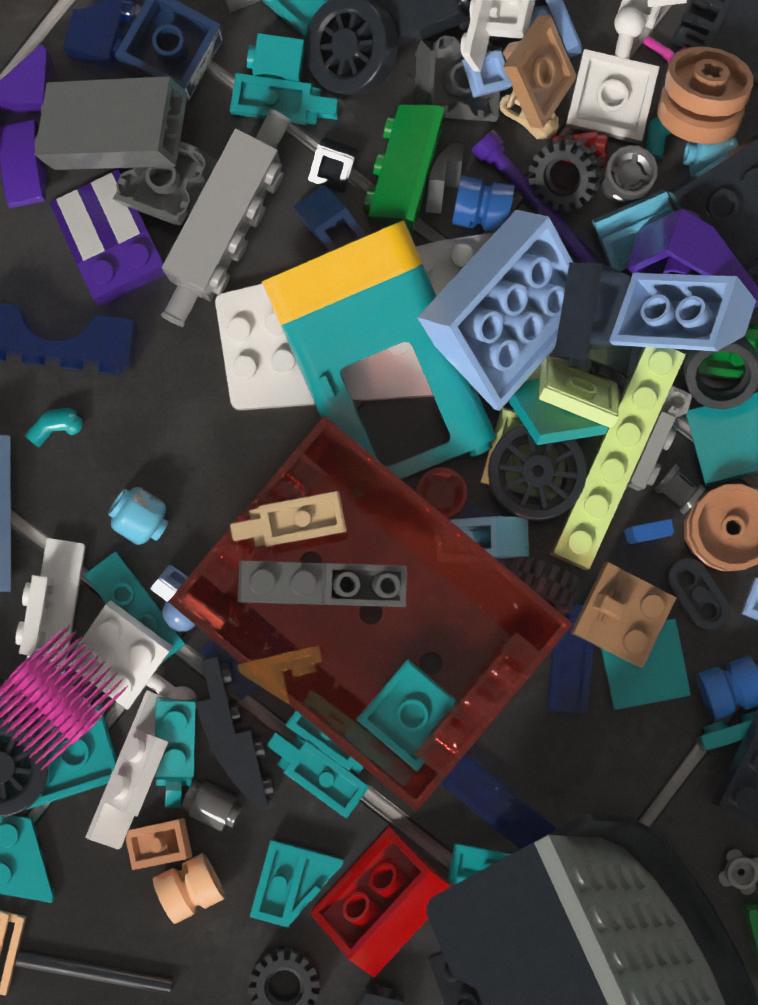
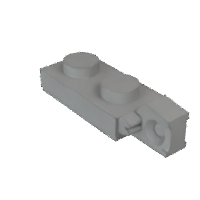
(660, 438)

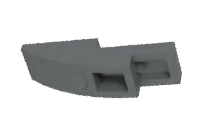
(322, 583)

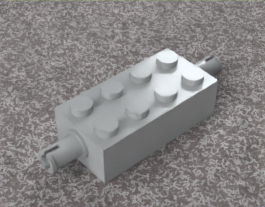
(223, 216)

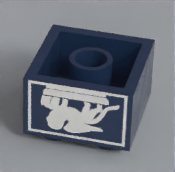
(170, 42)

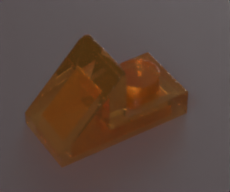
(270, 670)

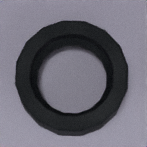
(723, 397)

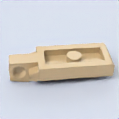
(292, 520)

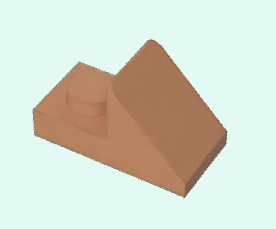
(158, 844)

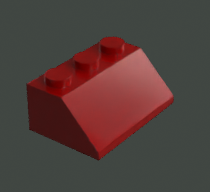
(379, 902)

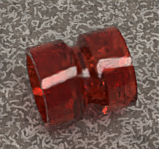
(443, 490)

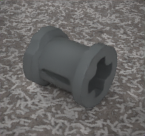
(679, 489)

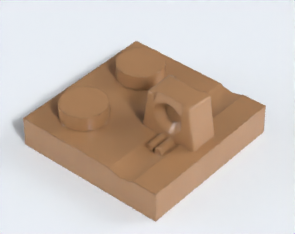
(539, 70)
(623, 615)

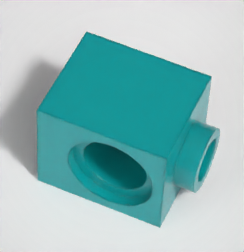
(277, 57)

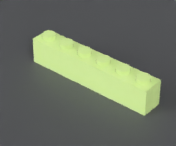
(617, 456)

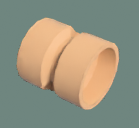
(186, 889)

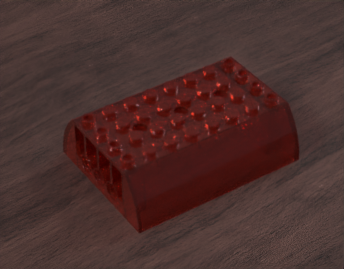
(457, 605)

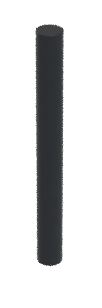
(94, 972)

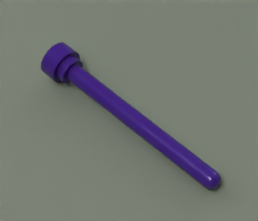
(493, 152)

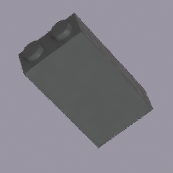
(111, 123)

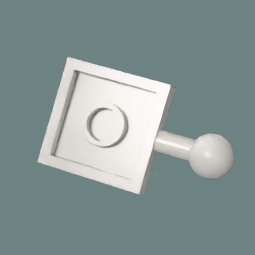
(612, 90)
(131, 652)

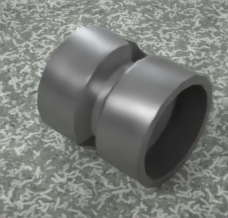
(629, 175)

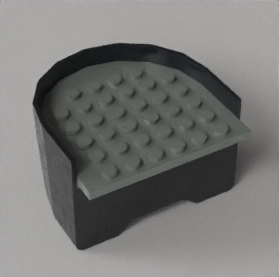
(589, 921)

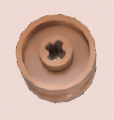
(705, 95)
(707, 532)

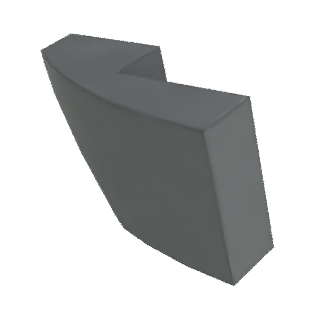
(444, 173)

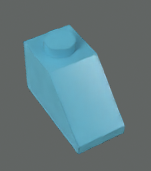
(498, 534)

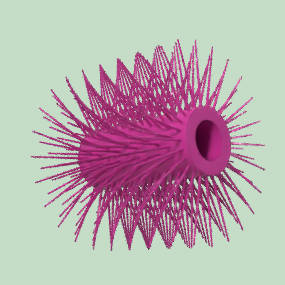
(55, 695)

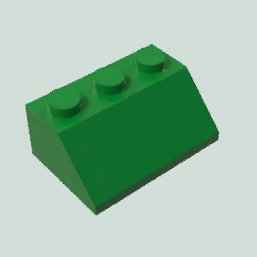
(404, 165)

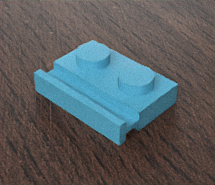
(620, 228)

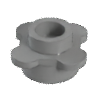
(729, 875)

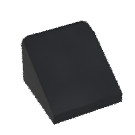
(333, 164)

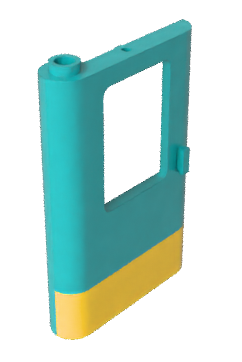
(362, 304)

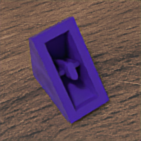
(26, 83)

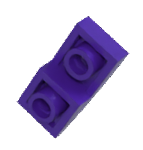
(21, 170)

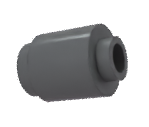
(211, 805)

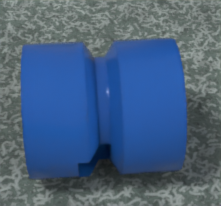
(482, 203)
(729, 688)

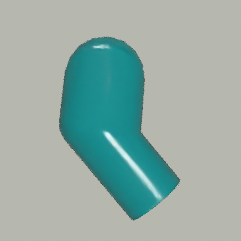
(656, 138)
(54, 420)

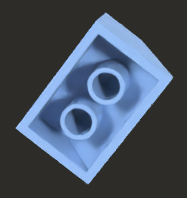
(683, 312)

